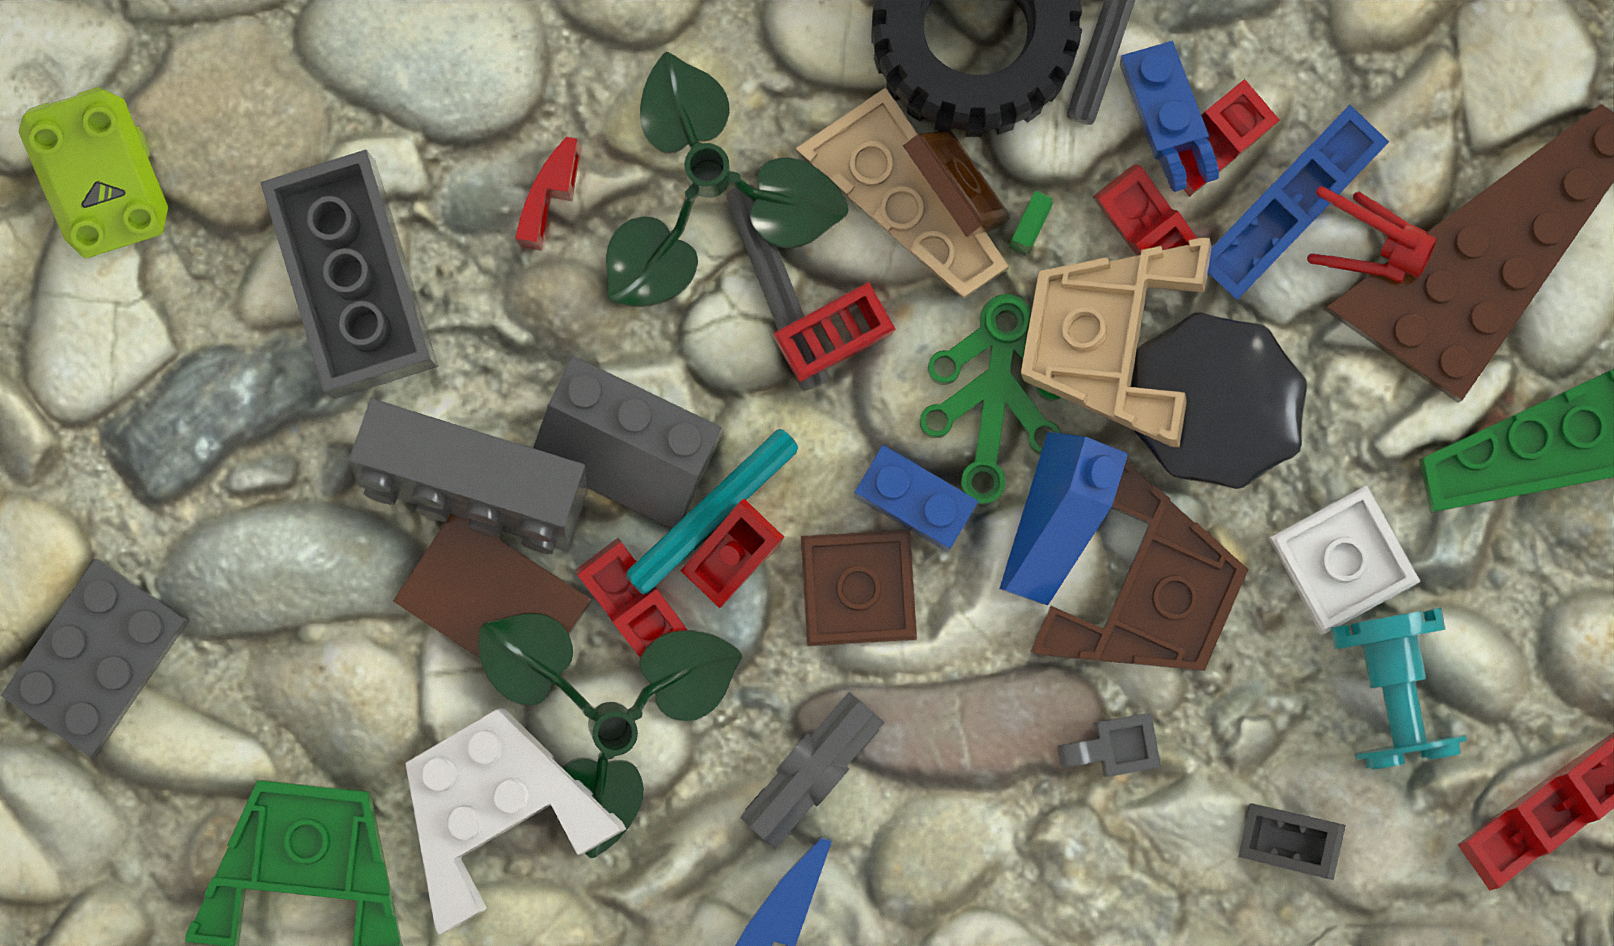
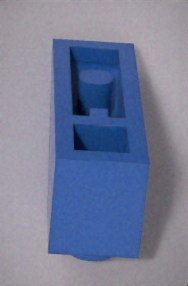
(1061, 514)

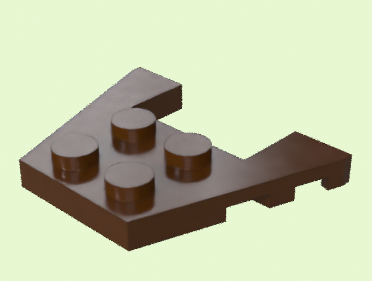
(1169, 599)

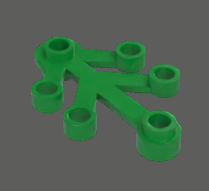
(993, 386)

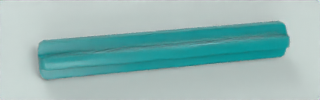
(711, 511)

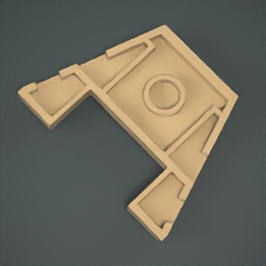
(1089, 330)

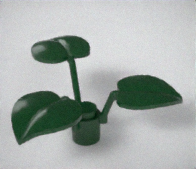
(678, 110)
(685, 671)

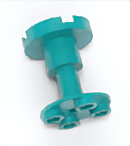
(1395, 664)

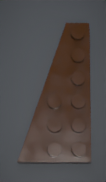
(1486, 261)

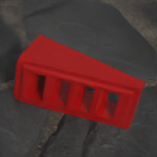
(872, 312)

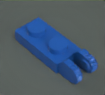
(1168, 112)

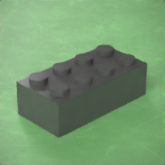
(349, 274)
(468, 475)

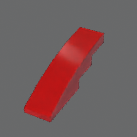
(1544, 816)

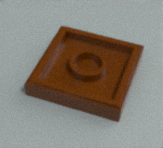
(957, 182)
(858, 588)

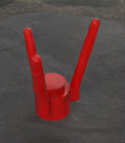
(1405, 246)

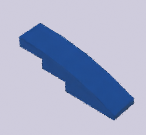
(1293, 202)
(787, 905)

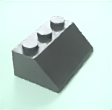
(629, 440)

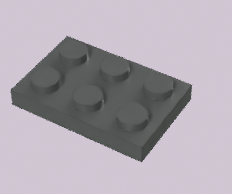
(94, 658)

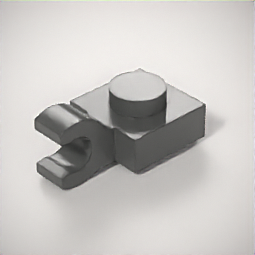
(1121, 746)

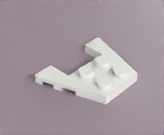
(482, 787)

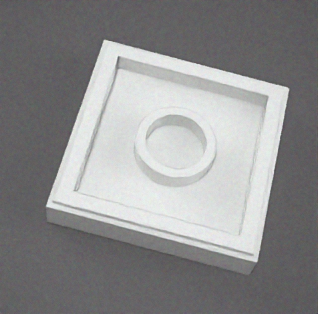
(1344, 560)

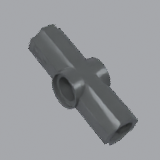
(812, 770)

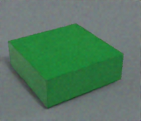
(1031, 223)

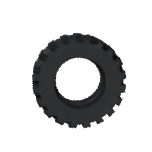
(971, 100)

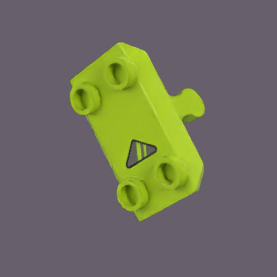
(94, 171)

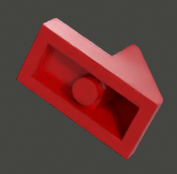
(732, 553)

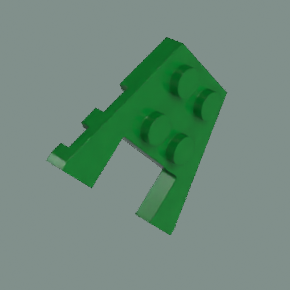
(302, 844)

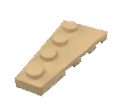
(873, 169)

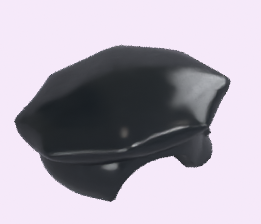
(1239, 397)

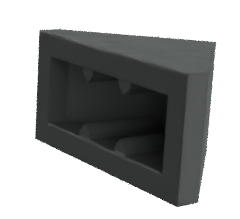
(1292, 841)

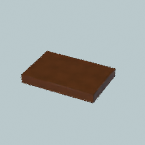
(479, 580)

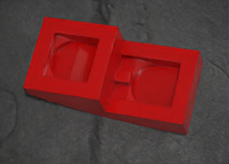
(1232, 128)
(555, 181)
(1142, 212)
(635, 615)

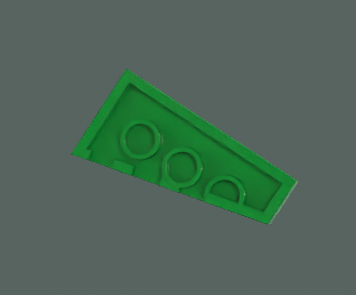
(1531, 452)

